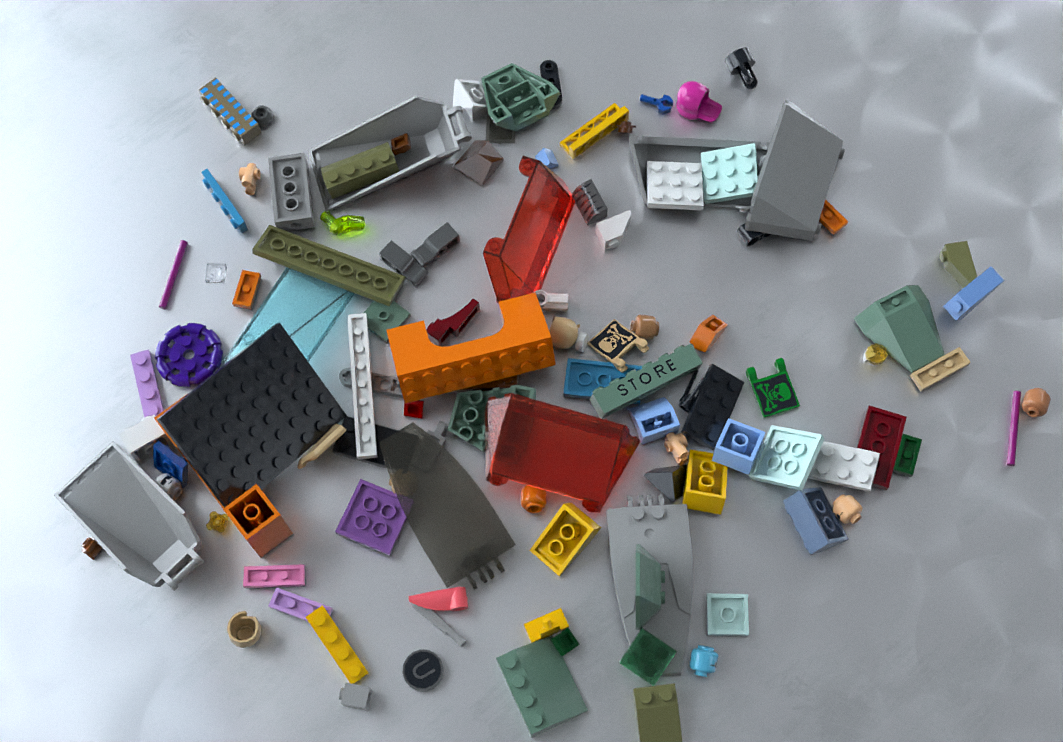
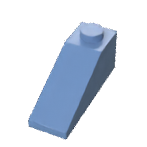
(973, 294)

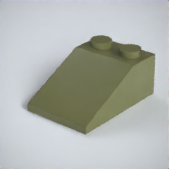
(657, 713)

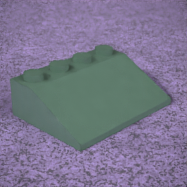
(541, 685)

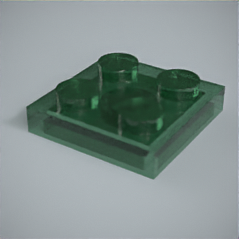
(647, 656)

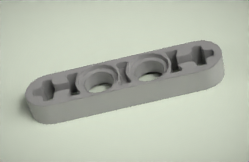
(376, 380)

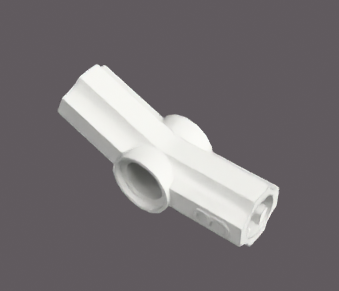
(552, 301)

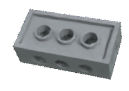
(291, 192)

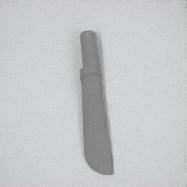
(435, 619)

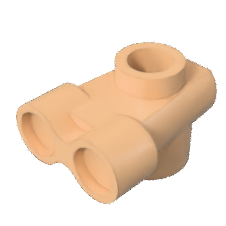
(248, 177)
(677, 445)

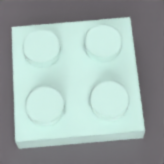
(727, 614)

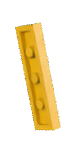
(337, 645)

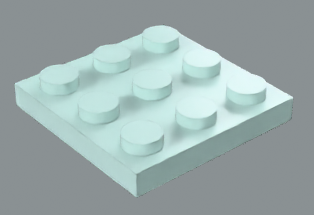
(729, 173)
(786, 457)

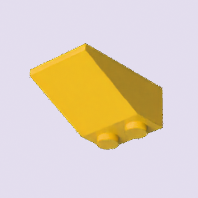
(704, 483)
(565, 538)

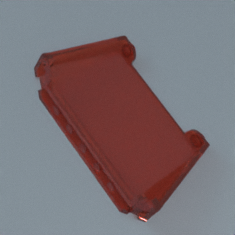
(526, 253)
(555, 449)

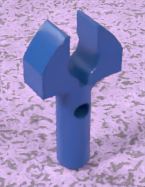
(658, 102)

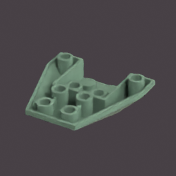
(904, 327)

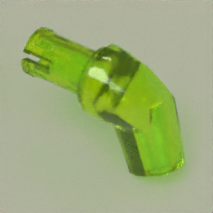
(343, 224)

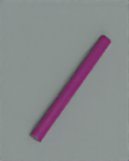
(173, 274)
(1013, 428)

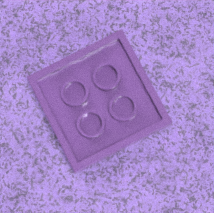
(373, 518)

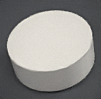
(581, 342)

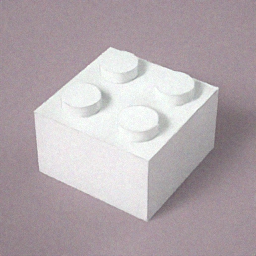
(141, 438)

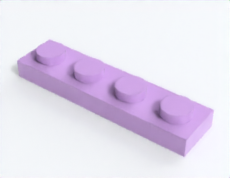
(147, 383)

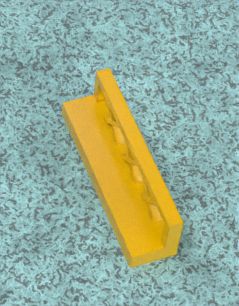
(595, 133)

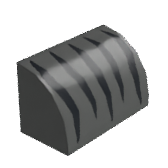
(589, 202)

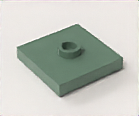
(384, 317)

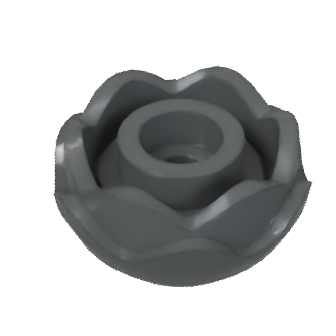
(263, 120)

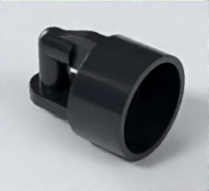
(740, 63)

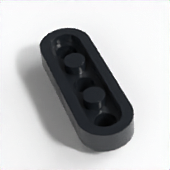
(553, 76)

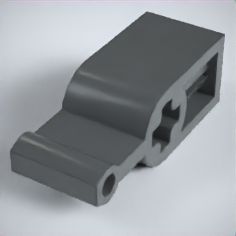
(436, 245)
(402, 263)

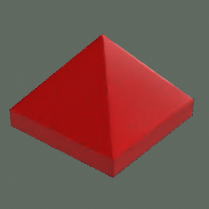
(414, 409)

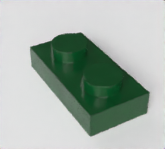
(907, 455)

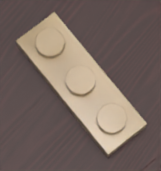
(940, 369)

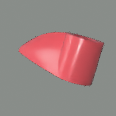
(445, 599)

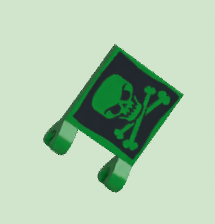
(773, 392)

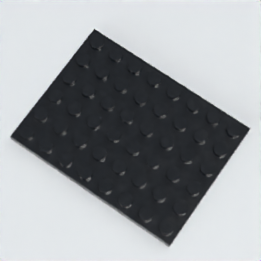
(252, 416)

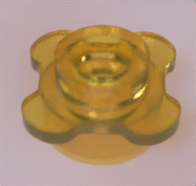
(220, 527)

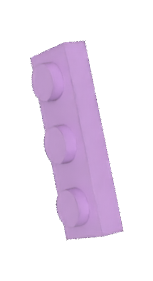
(294, 604)

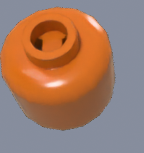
(533, 499)

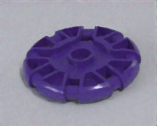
(187, 344)

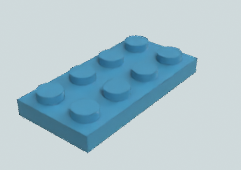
(587, 375)

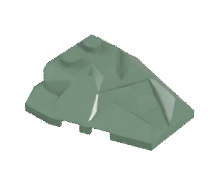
(469, 412)

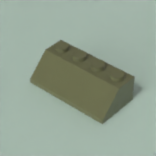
(359, 170)

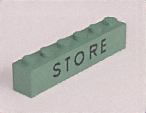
(645, 381)

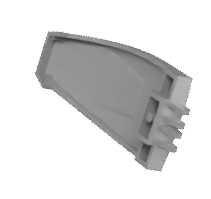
(666, 536)

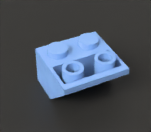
(654, 420)

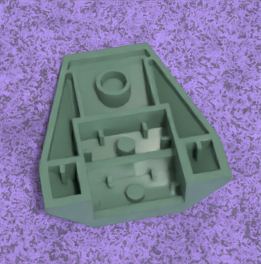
(517, 97)
(648, 586)

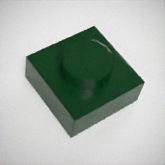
(565, 642)

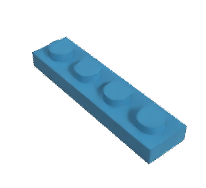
(227, 207)

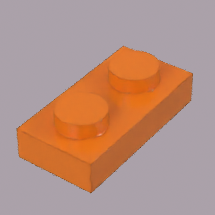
(832, 218)
(246, 289)

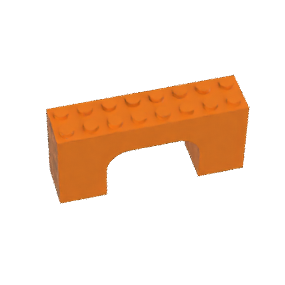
(433, 370)
(252, 515)

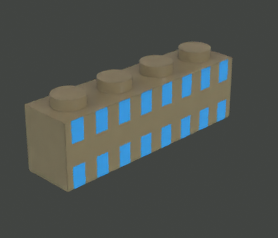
(230, 111)

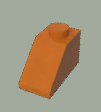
(708, 333)

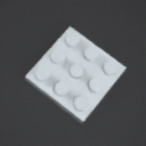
(674, 185)

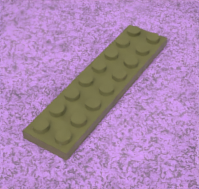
(329, 265)

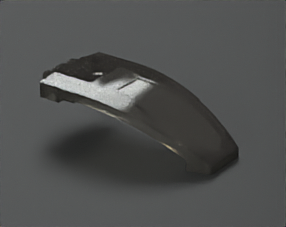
(444, 507)

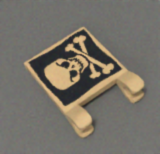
(615, 342)

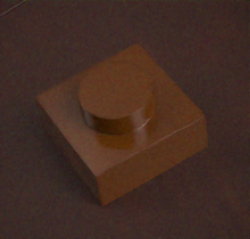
(401, 144)

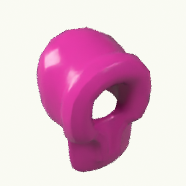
(690, 97)

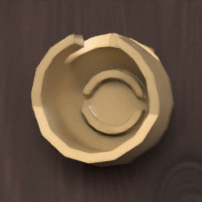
(563, 332)
(243, 630)

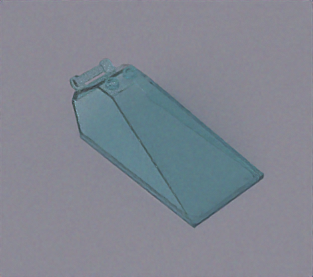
(302, 306)

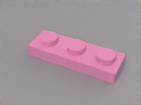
(274, 576)

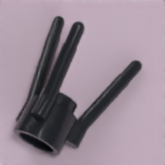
(687, 399)

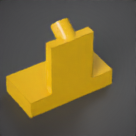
(546, 625)

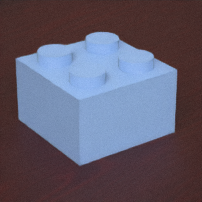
(738, 446)

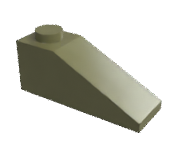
(959, 262)

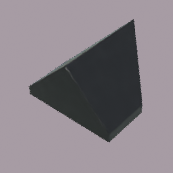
(668, 480)

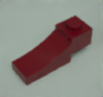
(455, 324)

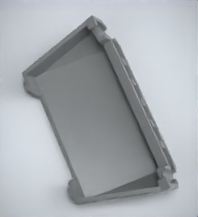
(687, 151)
(794, 176)

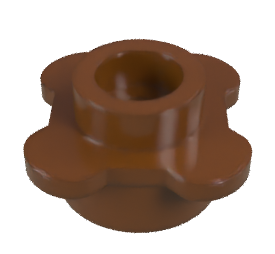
(625, 127)

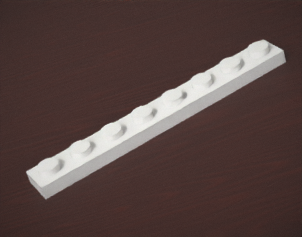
(362, 386)

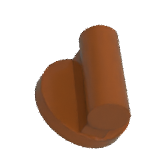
(91, 547)

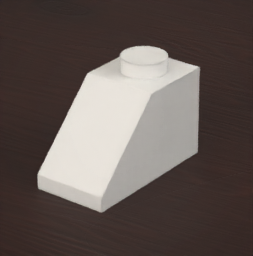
(613, 230)

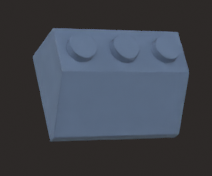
(815, 520)

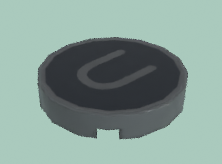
(423, 670)

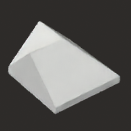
(470, 96)

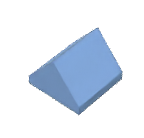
(547, 158)

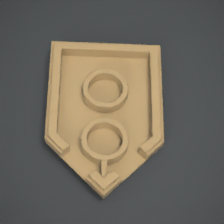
(322, 445)

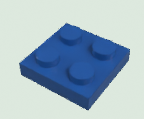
(168, 462)

